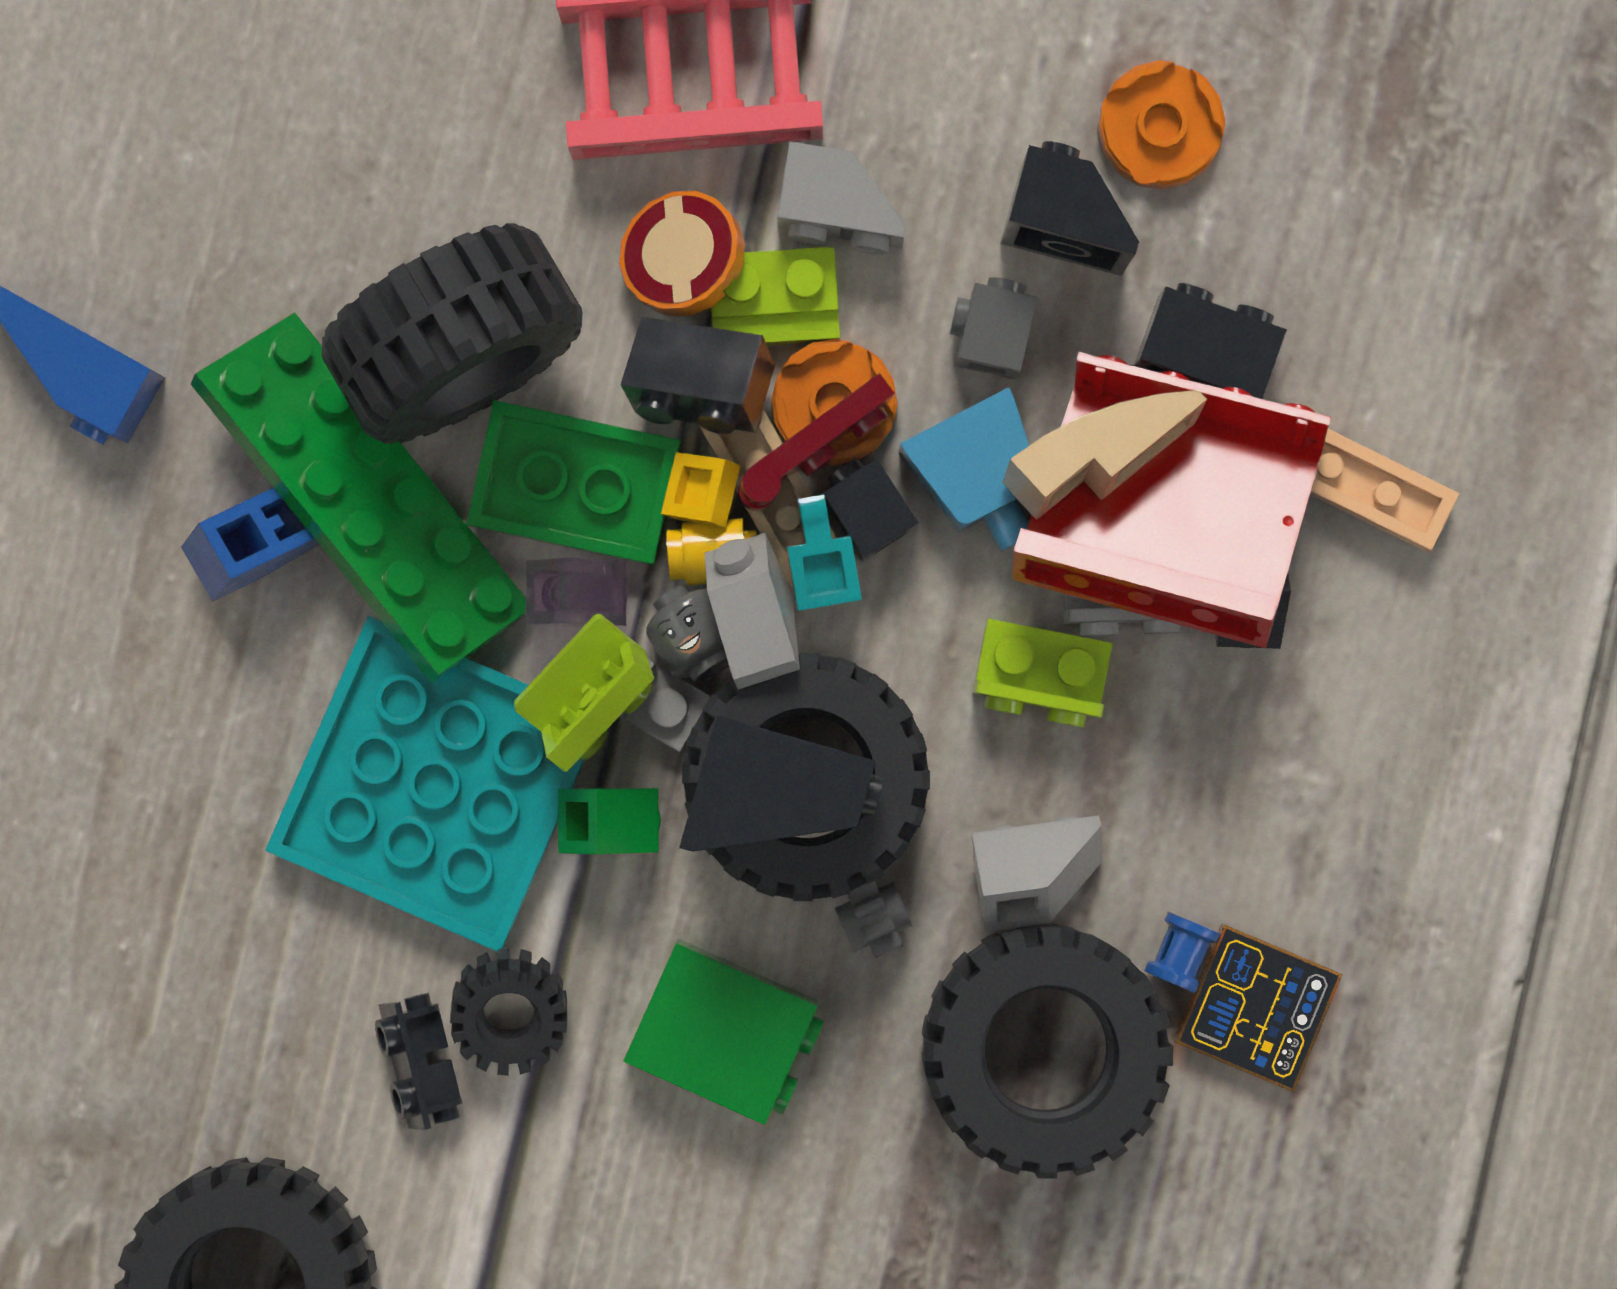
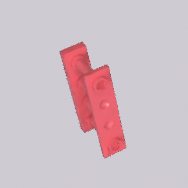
(663, 124)

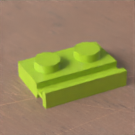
(783, 297)

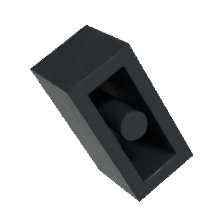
(1210, 341)
(698, 375)

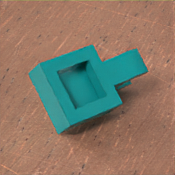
(823, 566)

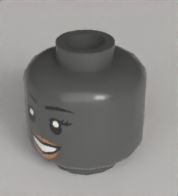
(687, 634)

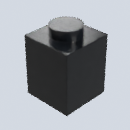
(868, 507)

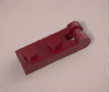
(812, 445)

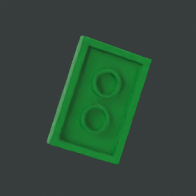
(572, 482)

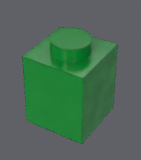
(608, 821)

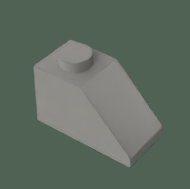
(752, 610)

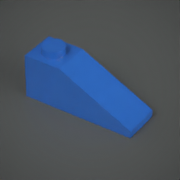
(80, 372)
(246, 543)

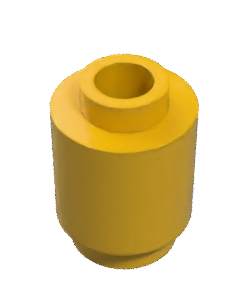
(688, 546)

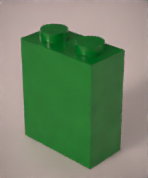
(724, 1033)

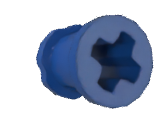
(1182, 952)

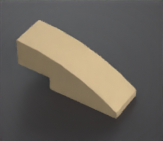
(1099, 448)

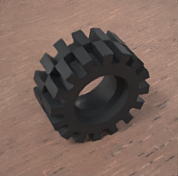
(503, 1045)

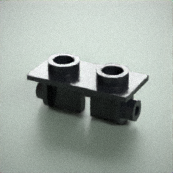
(419, 1086)

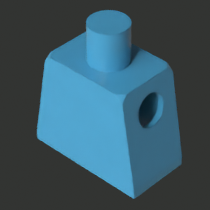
(966, 462)

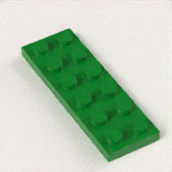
(361, 499)

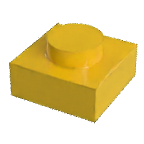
(700, 489)

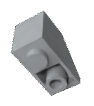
(835, 197)
(1033, 869)

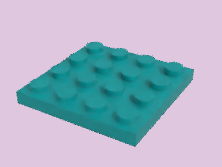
(425, 791)

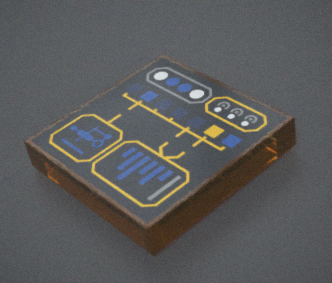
(1257, 1008)

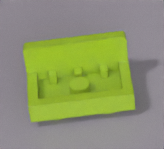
(586, 691)

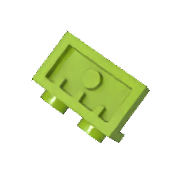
(1043, 671)

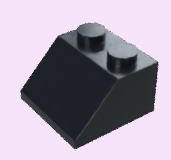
(1068, 212)

